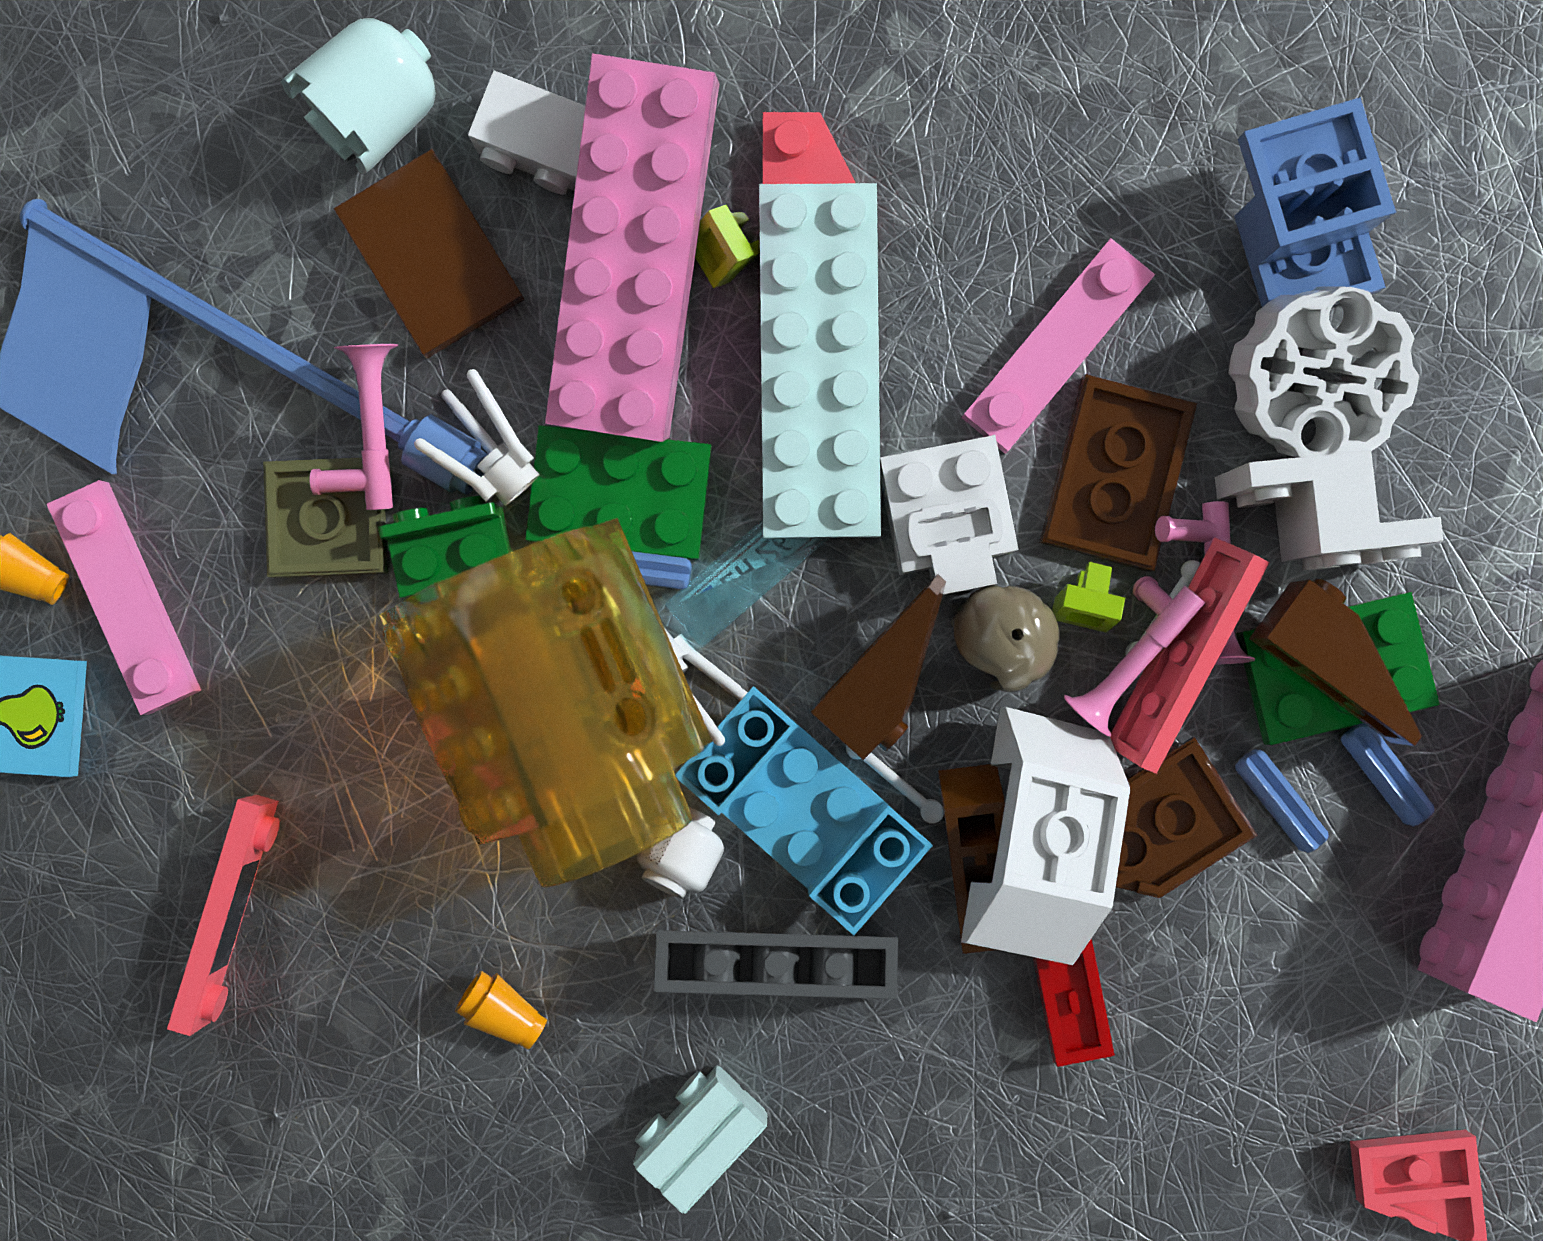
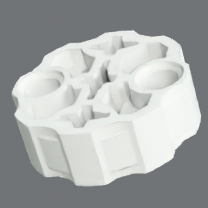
(1304, 322)

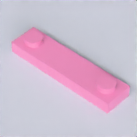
(1058, 345)
(124, 597)

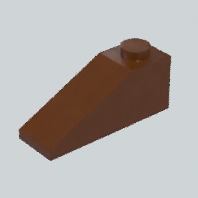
(1335, 654)
(879, 687)
(973, 824)

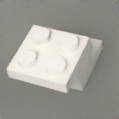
(1327, 510)

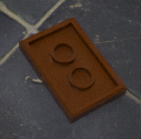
(429, 254)
(1117, 472)

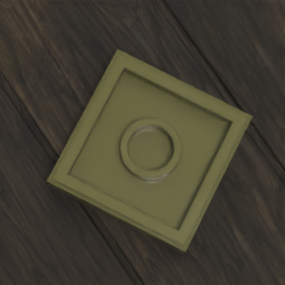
(319, 532)

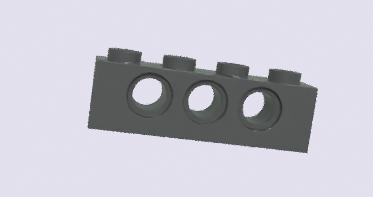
(776, 964)

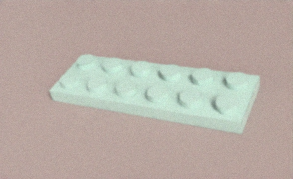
(819, 360)

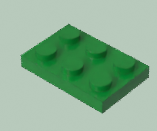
(601, 476)
(1295, 709)

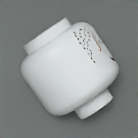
(684, 859)

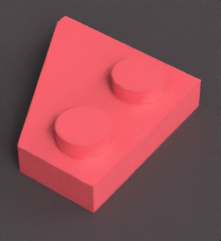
(801, 150)
(1423, 1180)

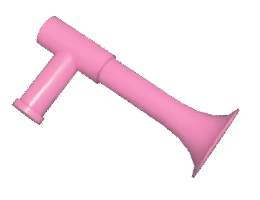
(375, 475)
(1214, 524)
(1171, 619)

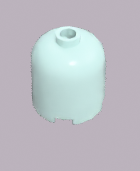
(365, 89)

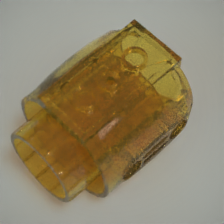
(553, 701)

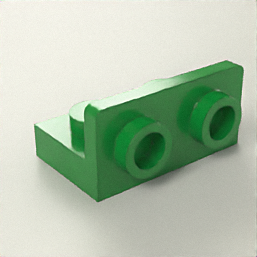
(444, 544)

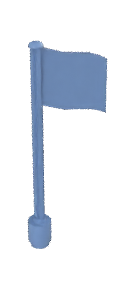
(83, 339)

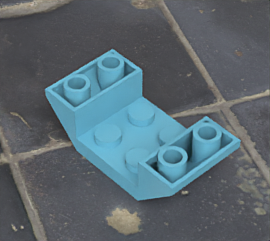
(805, 810)

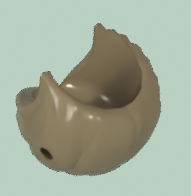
(985, 635)

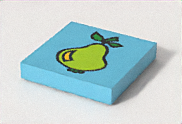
(41, 715)

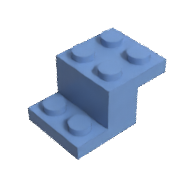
(1313, 202)

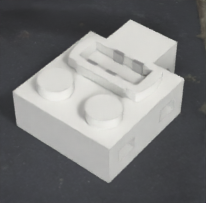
(949, 512)

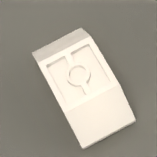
(1054, 842)

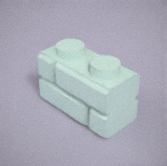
(699, 1137)

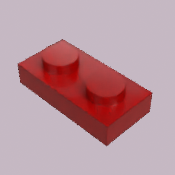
(1074, 1009)

